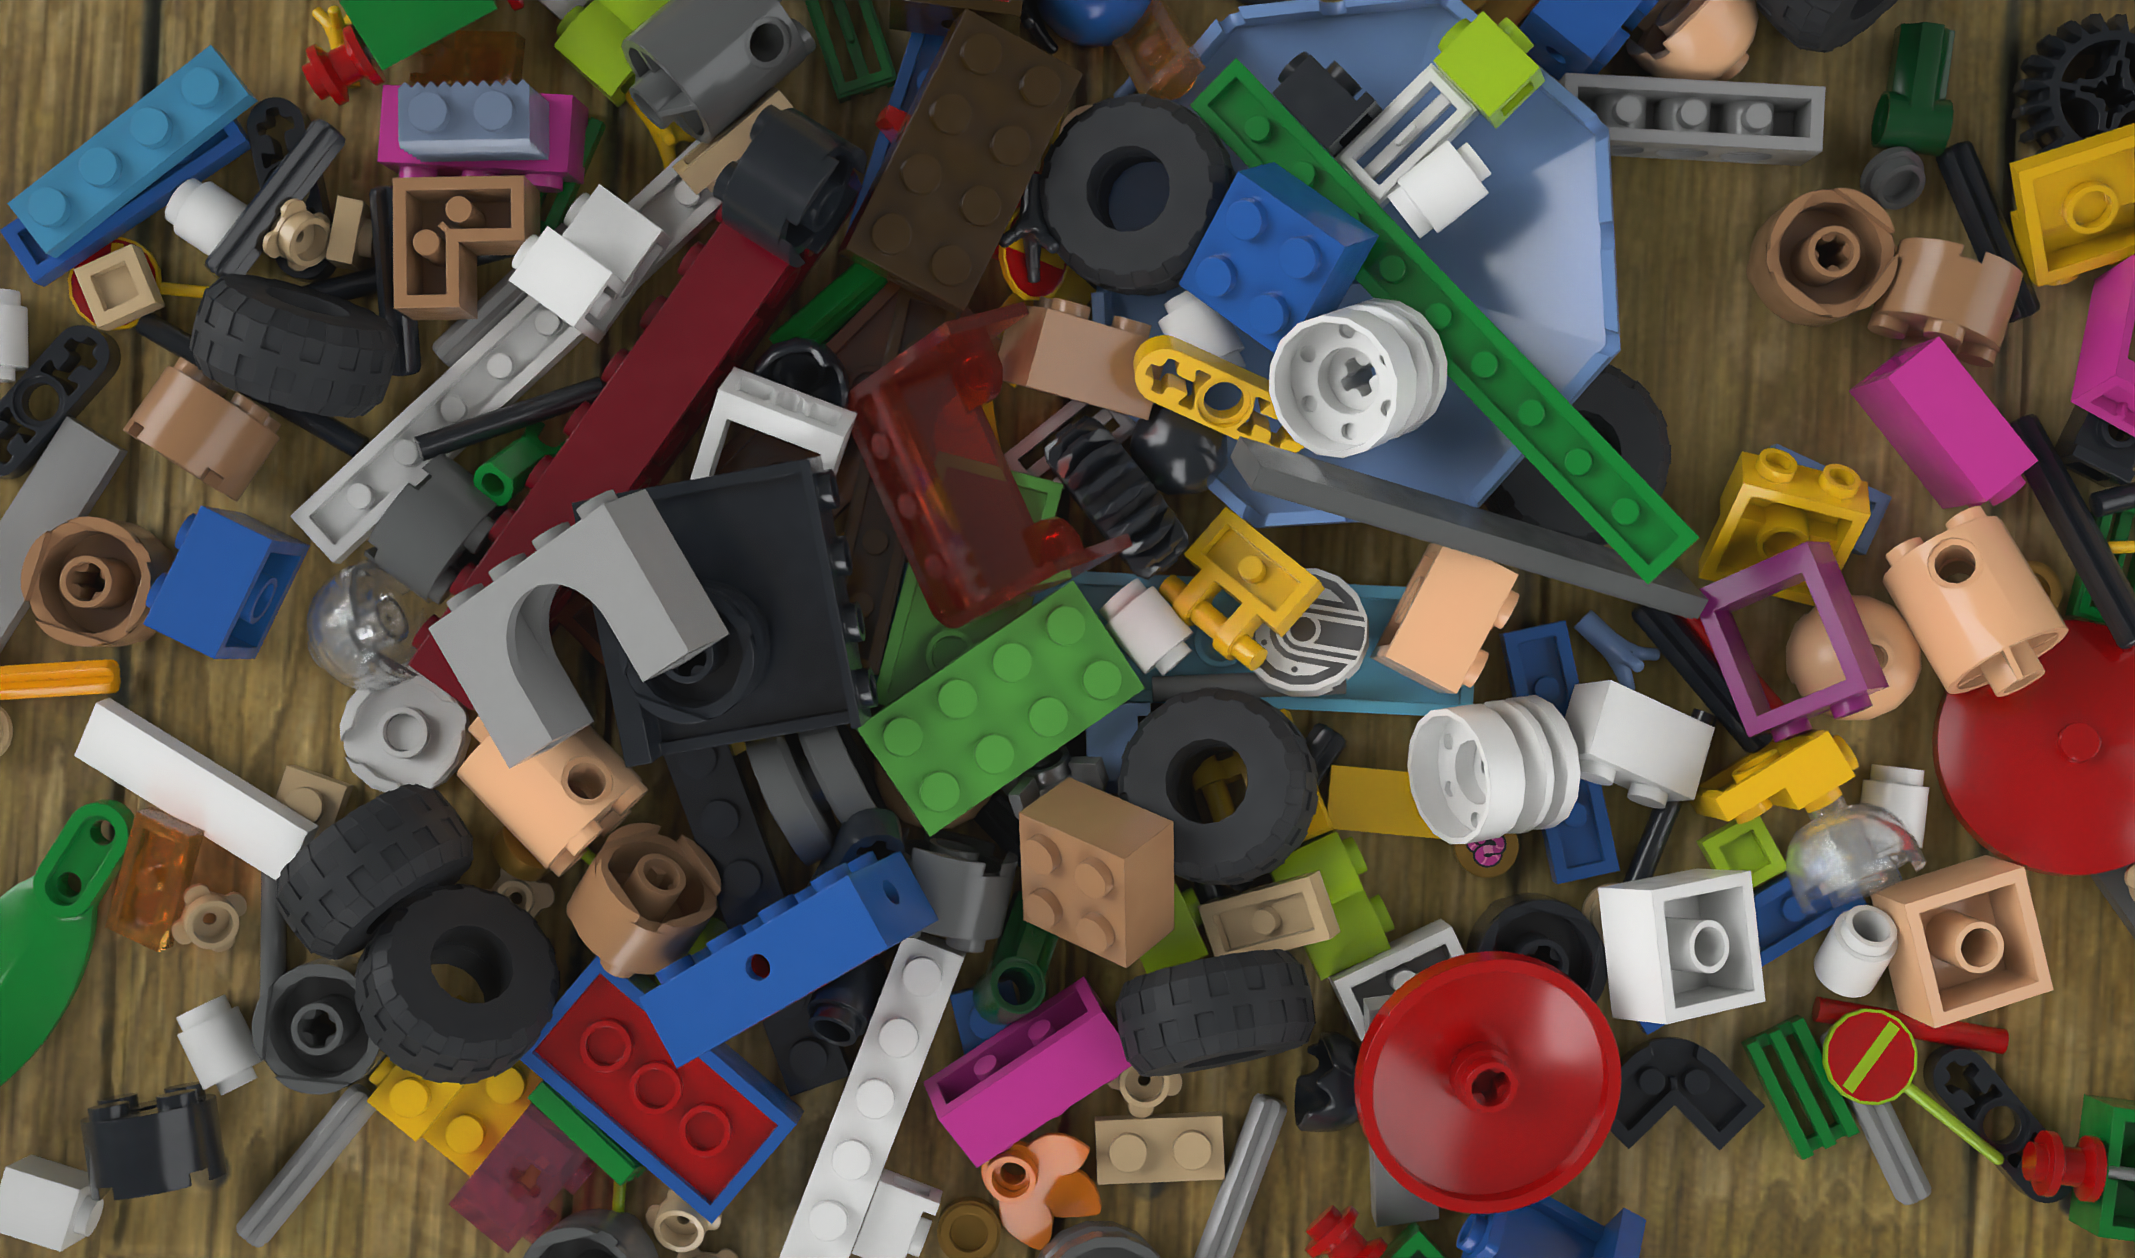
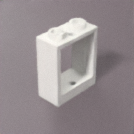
(778, 413)

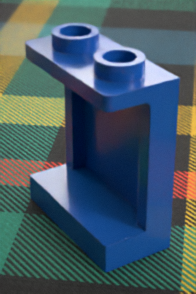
(1550, 1231)

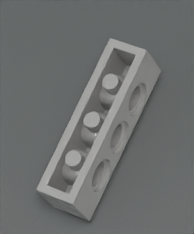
(1705, 118)

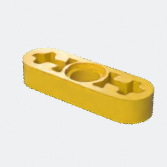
(1172, 390)

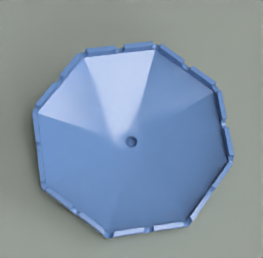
(1525, 254)

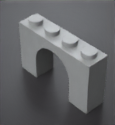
(501, 632)

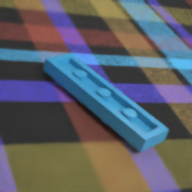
(132, 152)

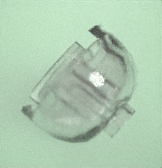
(363, 628)
(1848, 854)

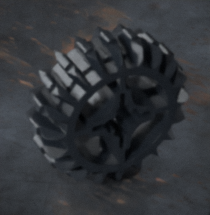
(2051, 98)
(1117, 496)

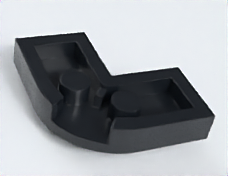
(1686, 1076)

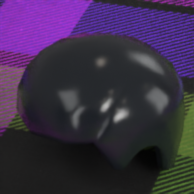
(806, 368)
(1178, 452)
(1327, 1095)

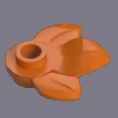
(1046, 1189)

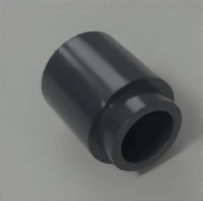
(846, 1005)

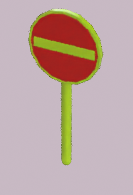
(1874, 1060)

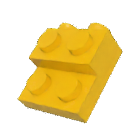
(2075, 207)
(1779, 505)
(1783, 774)
(454, 1118)

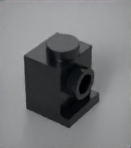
(1325, 101)
(2093, 453)

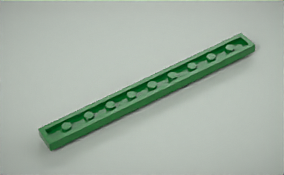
(1476, 351)

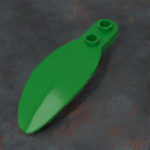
(52, 929)

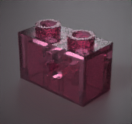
(504, 1205)

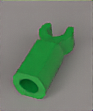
(508, 470)

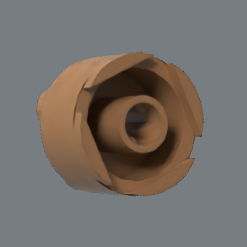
(1858, 259)
(1948, 297)
(204, 432)
(62, 575)
(644, 900)

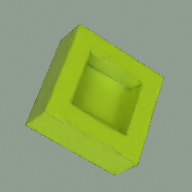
(1743, 848)

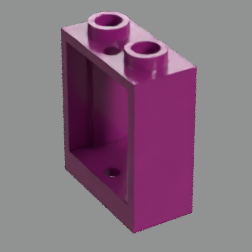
(1819, 568)

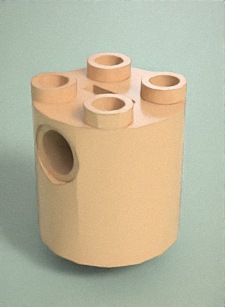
(1982, 626)
(557, 798)

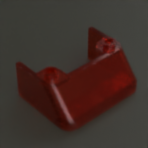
(949, 479)

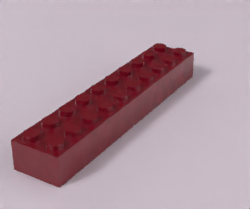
(647, 408)

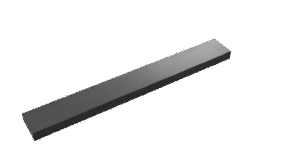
(1459, 527)

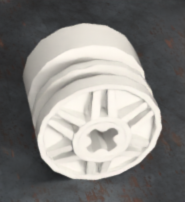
(1326, 382)
(1493, 769)

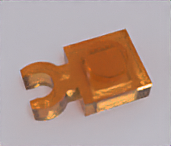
(475, 58)

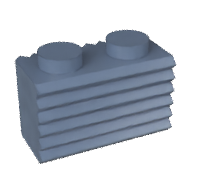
(473, 122)

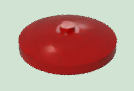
(2051, 765)
(1487, 1082)

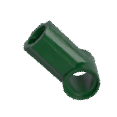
(1915, 104)
(1023, 957)

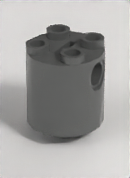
(711, 61)

